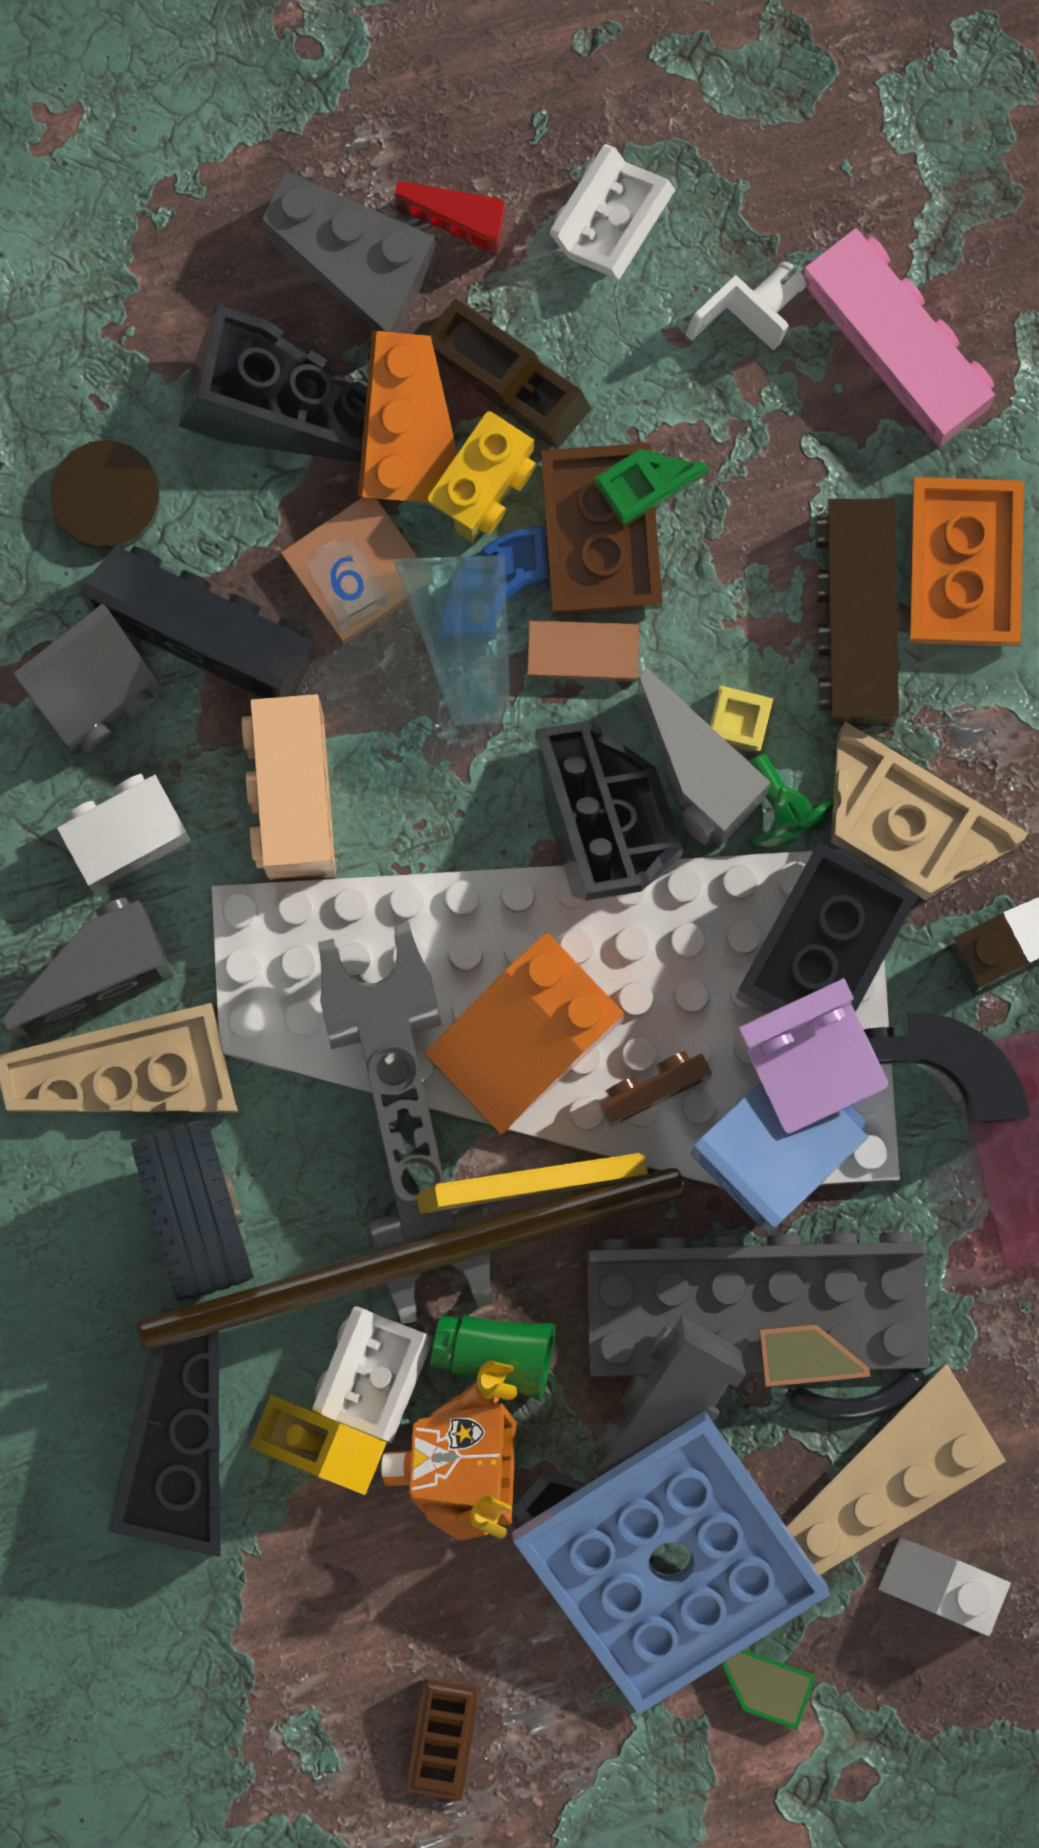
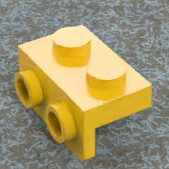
(482, 476)

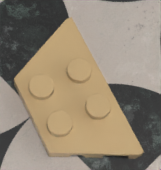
(909, 819)

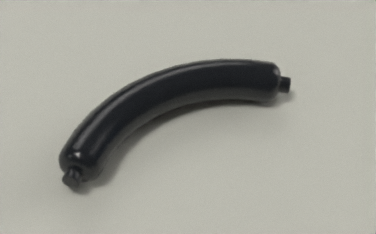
(857, 1408)

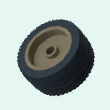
(192, 1210)

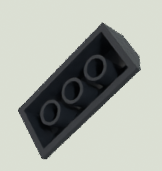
(199, 625)

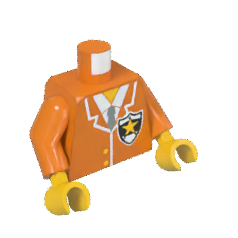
(463, 1460)

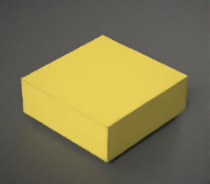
(741, 718)

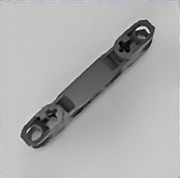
(383, 1021)

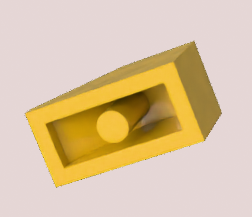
(317, 1444)

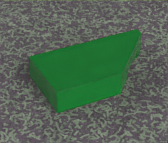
(645, 482)

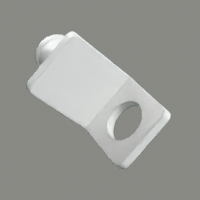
(753, 307)

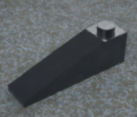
(269, 393)

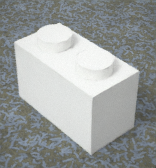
(122, 831)

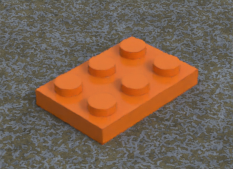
(966, 562)

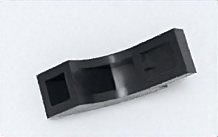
(965, 1056)

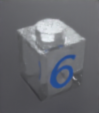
(346, 582)

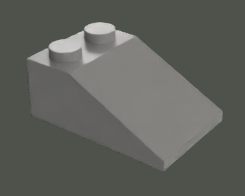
(706, 774)

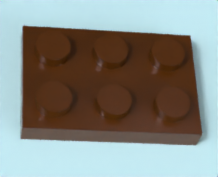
(590, 554)

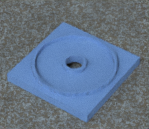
(671, 1628)

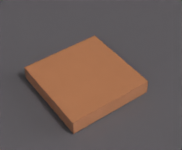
(380, 545)

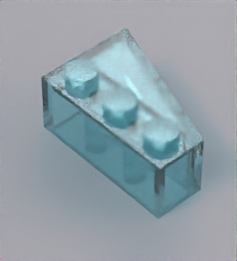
(466, 632)

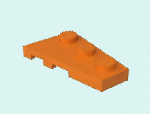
(405, 420)

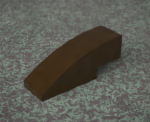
(508, 374)

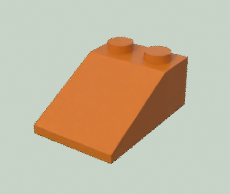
(524, 1033)

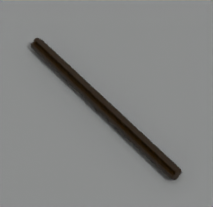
(410, 1259)

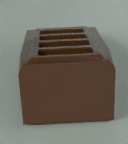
(448, 1691)

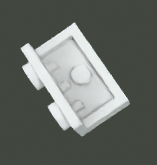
(610, 213)
(371, 1373)

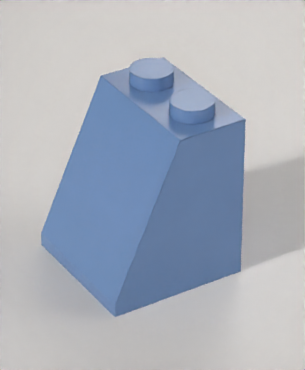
(771, 1169)

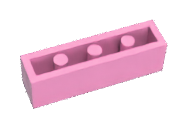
(899, 337)

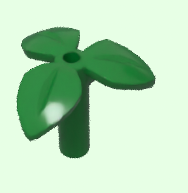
(791, 809)

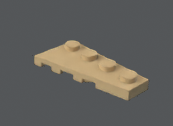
(130, 1068)
(908, 1467)

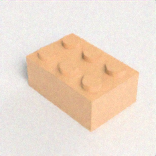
(289, 788)

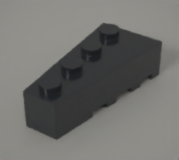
(172, 1454)

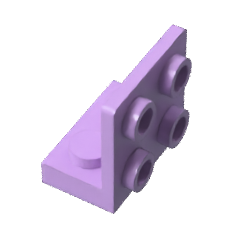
(813, 1057)

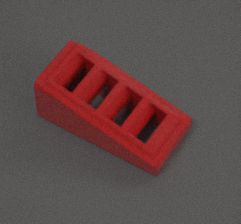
(462, 214)

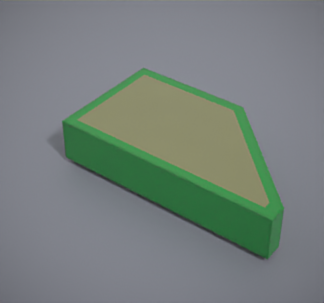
(769, 1687)

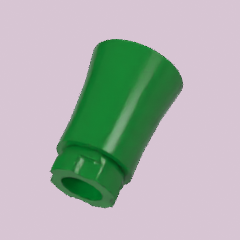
(470, 1342)

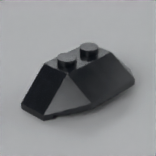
(604, 812)

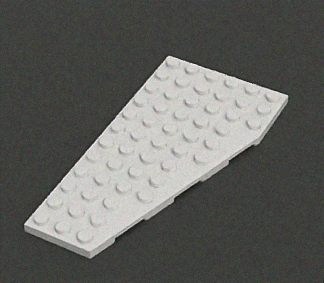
(658, 953)

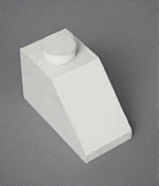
(944, 1586)

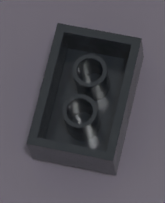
(829, 930)

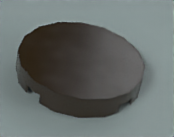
(105, 494)

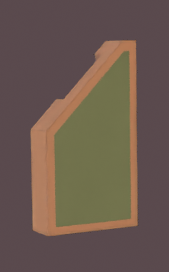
(806, 1356)

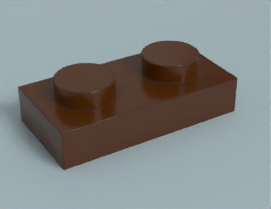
(674, 1077)

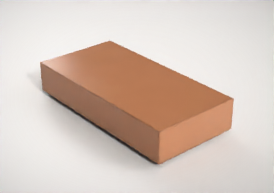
(583, 651)

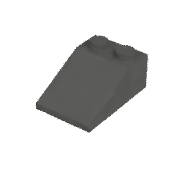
(88, 681)
(97, 966)

